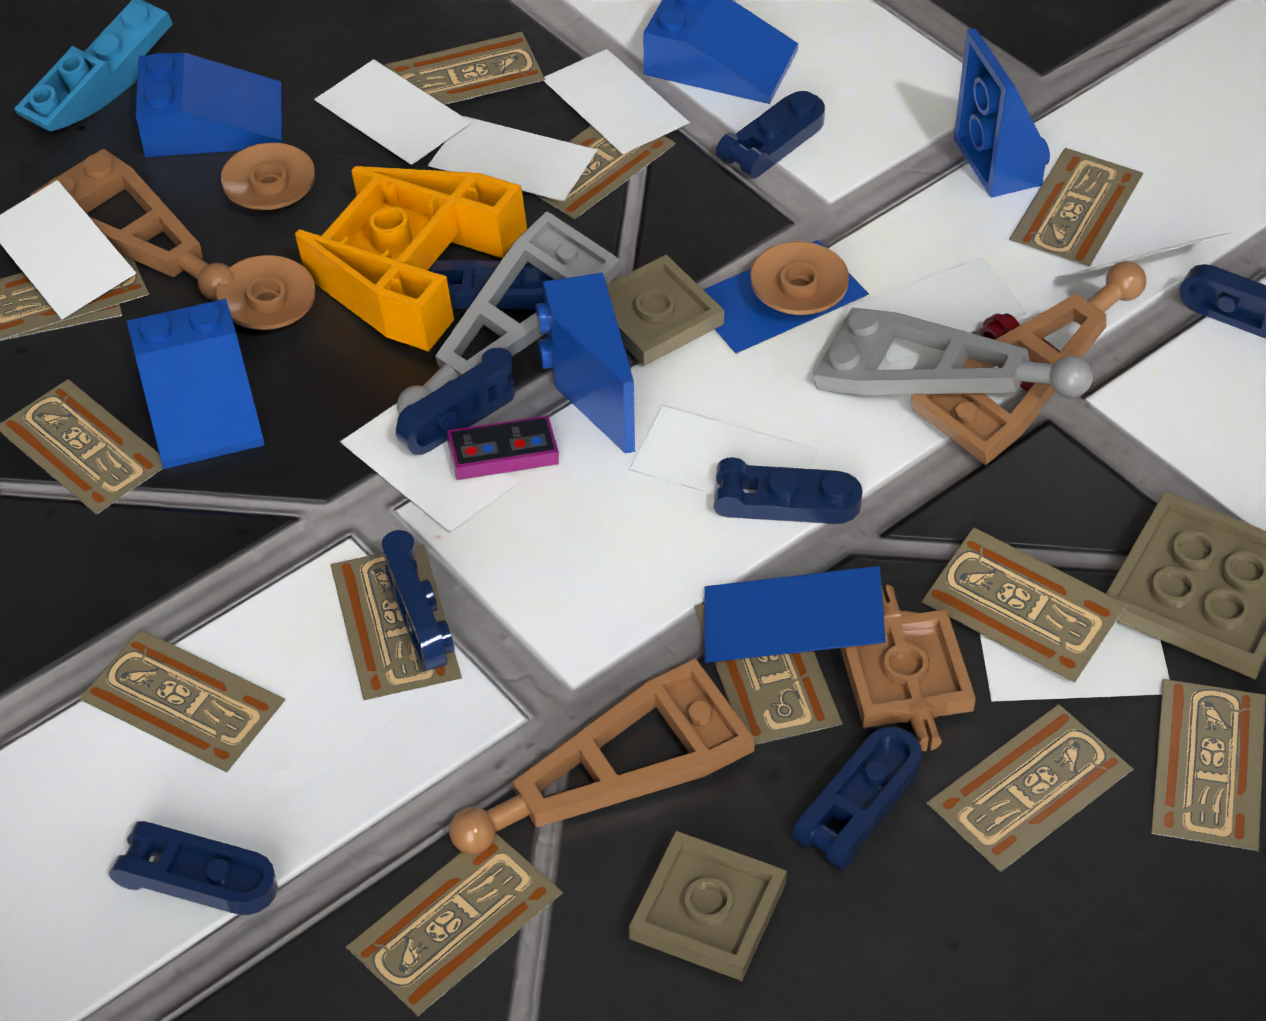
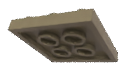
(1198, 584)

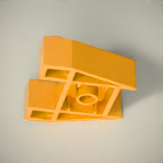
(394, 232)

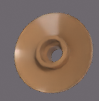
(268, 176)
(799, 278)
(267, 292)

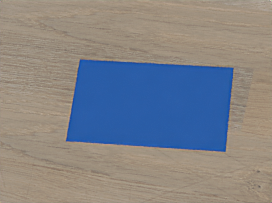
(751, 321)
(794, 614)

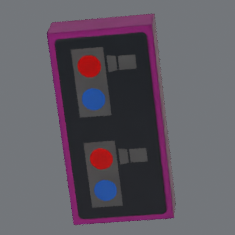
(502, 447)

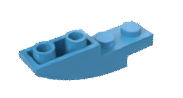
(94, 77)

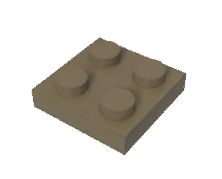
(661, 309)
(708, 905)

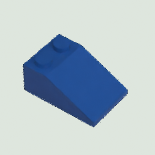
(717, 48)
(204, 106)
(995, 125)
(588, 354)
(195, 383)

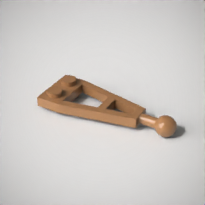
(105, 176)
(985, 426)
(692, 710)

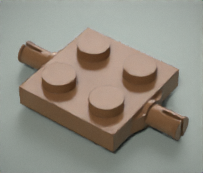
(910, 675)

